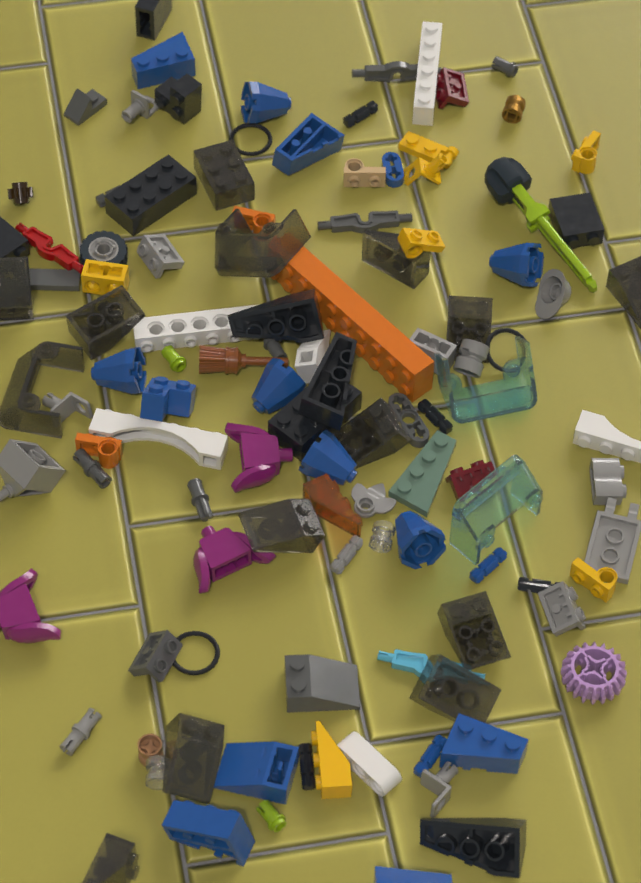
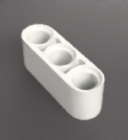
(369, 764)

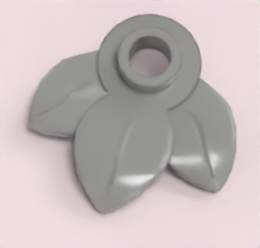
(371, 498)

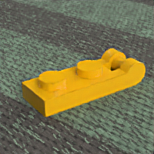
(425, 148)

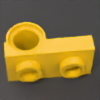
(585, 157)
(416, 241)
(594, 580)

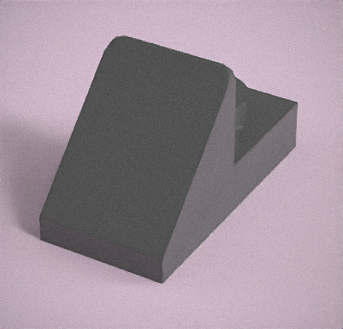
(84, 106)

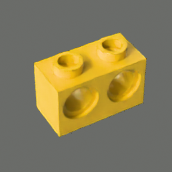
(102, 277)

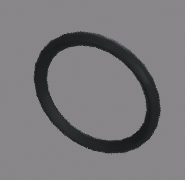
(257, 126)
(490, 337)
(209, 667)

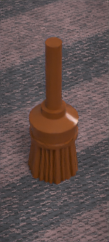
(228, 360)

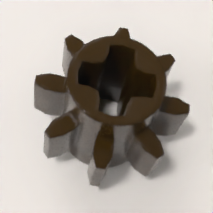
(20, 193)

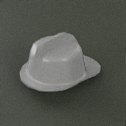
(552, 294)

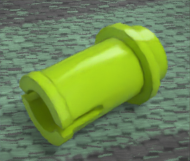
(176, 362)
(275, 820)

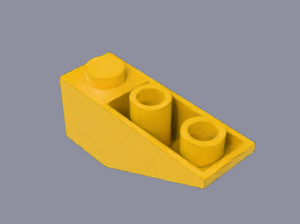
(334, 768)

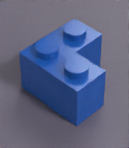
(167, 397)

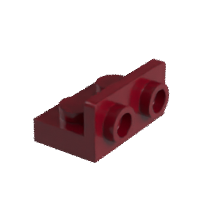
(451, 88)
(464, 480)

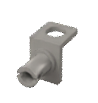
(140, 106)
(67, 405)
(439, 785)

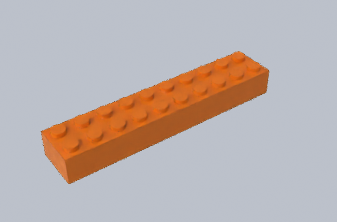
(349, 314)

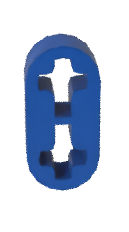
(396, 169)

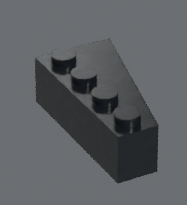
(328, 388)

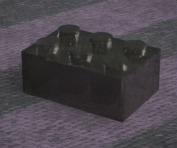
(224, 175)

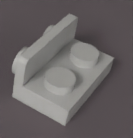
(159, 254)
(561, 608)

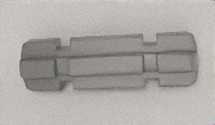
(346, 554)

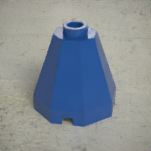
(263, 102)
(519, 263)
(122, 371)
(276, 387)
(329, 458)
(418, 540)

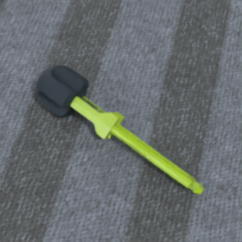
(508, 183)

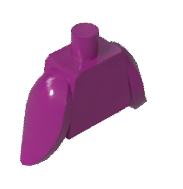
(258, 455)
(223, 554)
(19, 615)

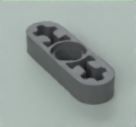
(409, 411)

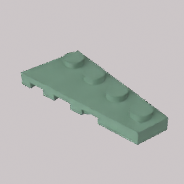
(421, 479)

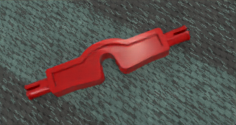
(43, 242)

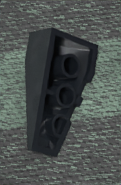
(285, 318)
(484, 842)

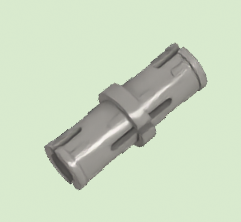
(80, 731)

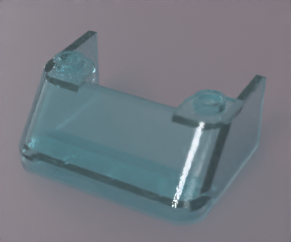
(494, 398)
(490, 504)

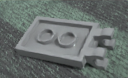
(614, 540)

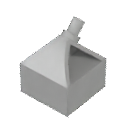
(27, 470)

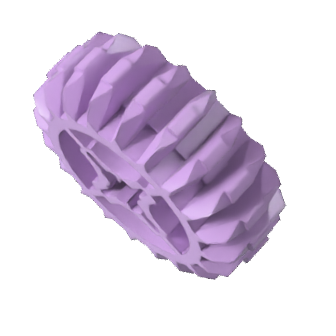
(592, 681)

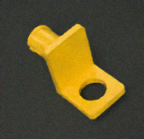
(429, 170)

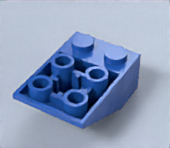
(258, 770)

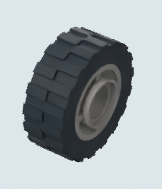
(104, 247)

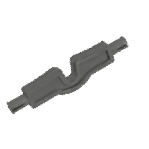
(385, 72)
(375, 221)

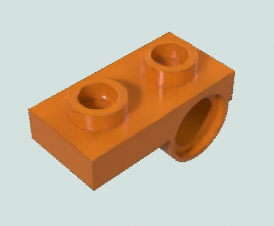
(256, 219)
(107, 449)

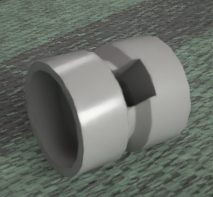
(471, 358)

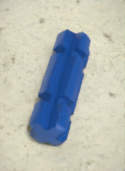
(488, 565)
(430, 755)

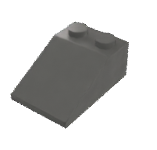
(320, 684)

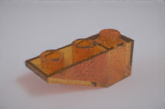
(331, 505)

